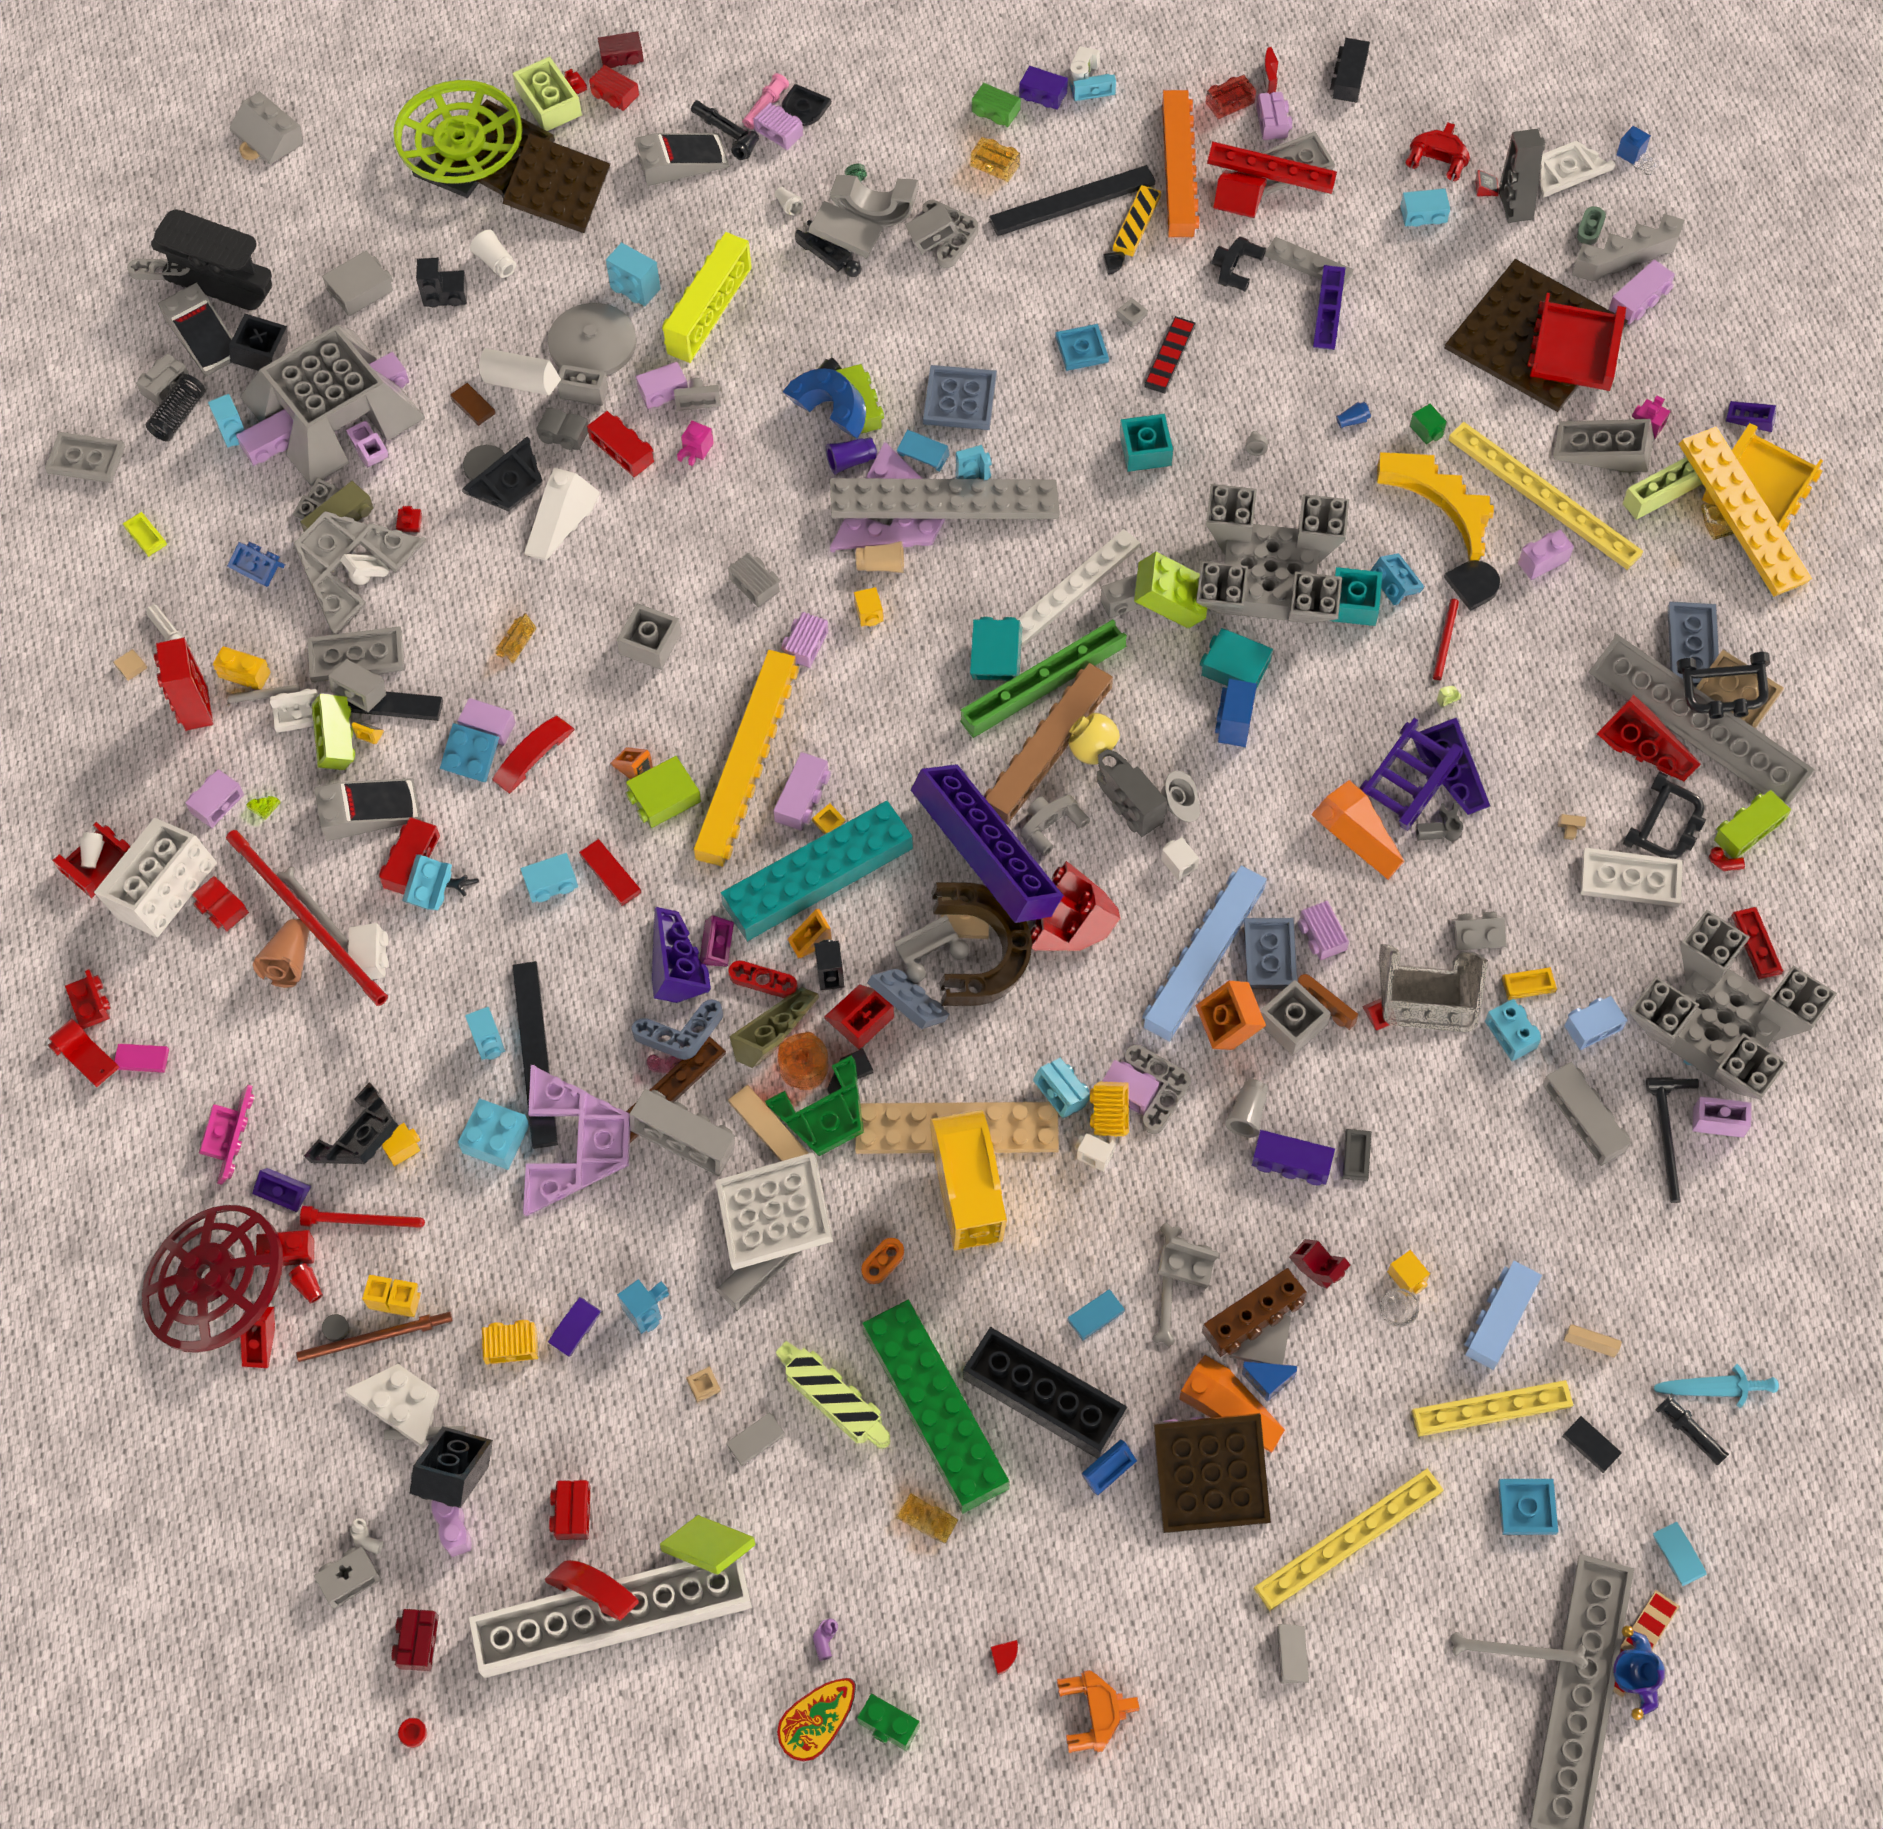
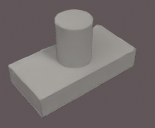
(697, 396)

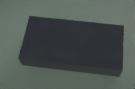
(1592, 1444)

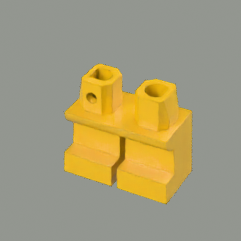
(391, 1296)

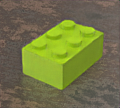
(1169, 590)

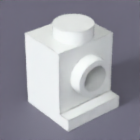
(1095, 1151)

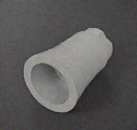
(1248, 1109)

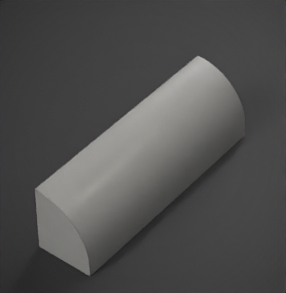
(749, 1280)

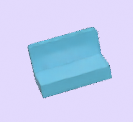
(1094, 87)

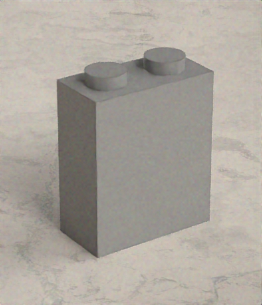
(358, 282)

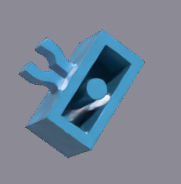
(642, 1305)

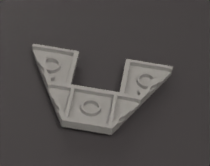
(324, 546)

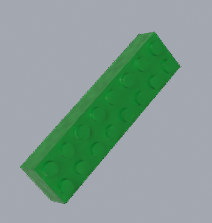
(936, 1406)

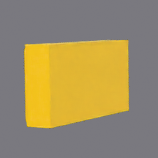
(1529, 983)

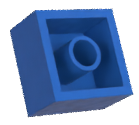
(1235, 712)

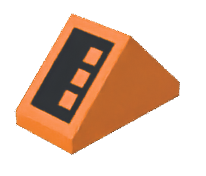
(633, 762)

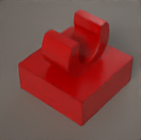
(575, 81)
(409, 519)

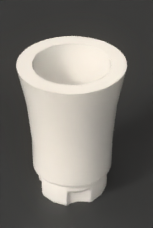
(492, 252)

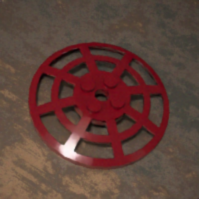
(216, 1282)

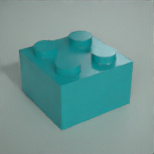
(1146, 442)
(1359, 596)

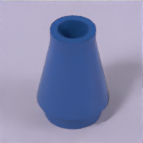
(1354, 415)

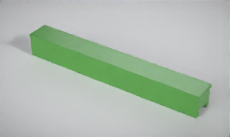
(1042, 678)

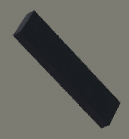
(405, 706)

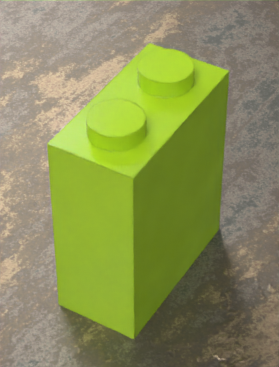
(662, 792)

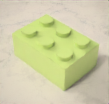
(547, 94)

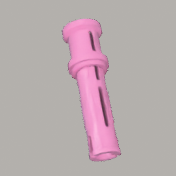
(769, 94)

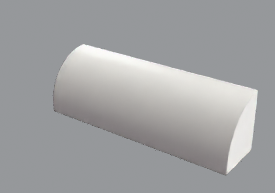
(518, 371)

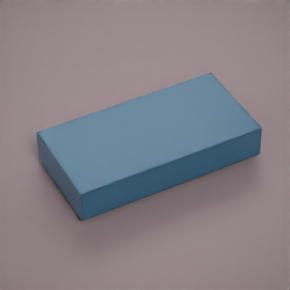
(1096, 1314)

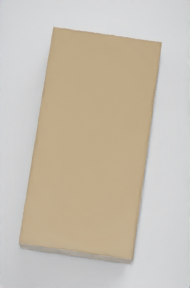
(1592, 1340)

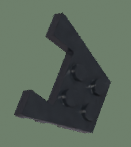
(362, 1137)

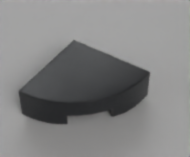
(1113, 261)

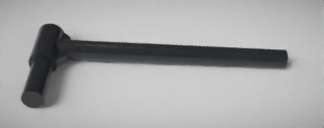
(1661, 1088)

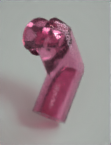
(661, 1065)

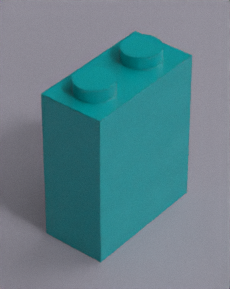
(996, 649)
(1235, 659)

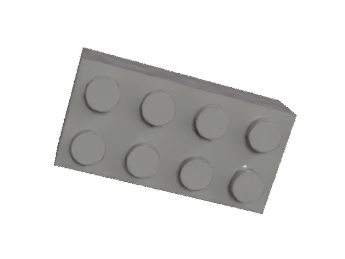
(682, 1131)

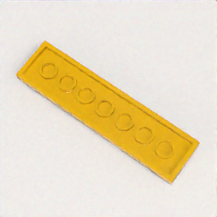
(1745, 511)

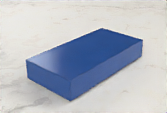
(1109, 1467)

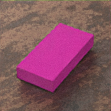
(141, 1057)

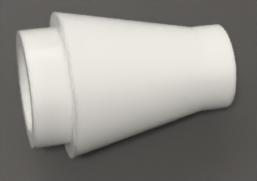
(789, 201)
(91, 847)

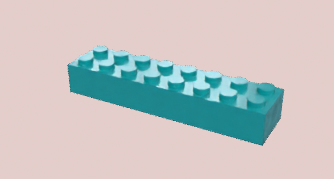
(817, 870)

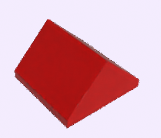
(1239, 193)

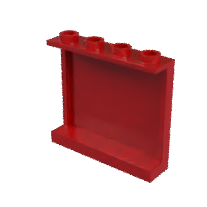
(1576, 345)

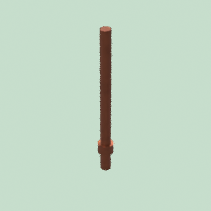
(424, 1323)

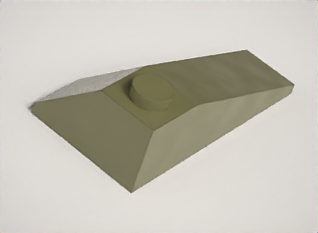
(766, 1032)

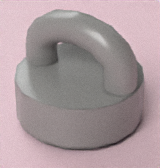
(1256, 444)

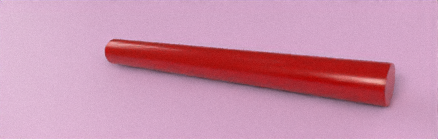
(1445, 639)

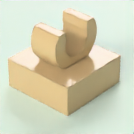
(1571, 824)

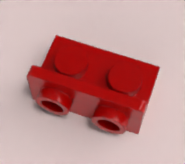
(88, 1001)

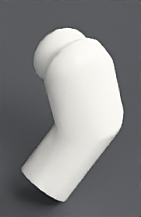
(361, 1537)

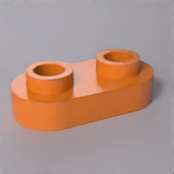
(881, 1261)

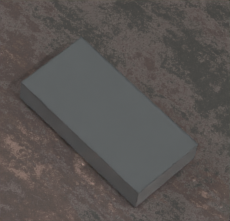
(1356, 1155)

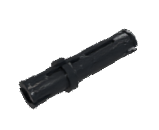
(712, 117)

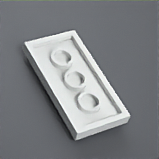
(1631, 877)

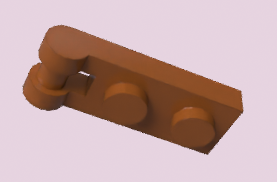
(1340, 1012)

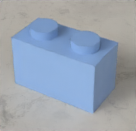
(1595, 1022)

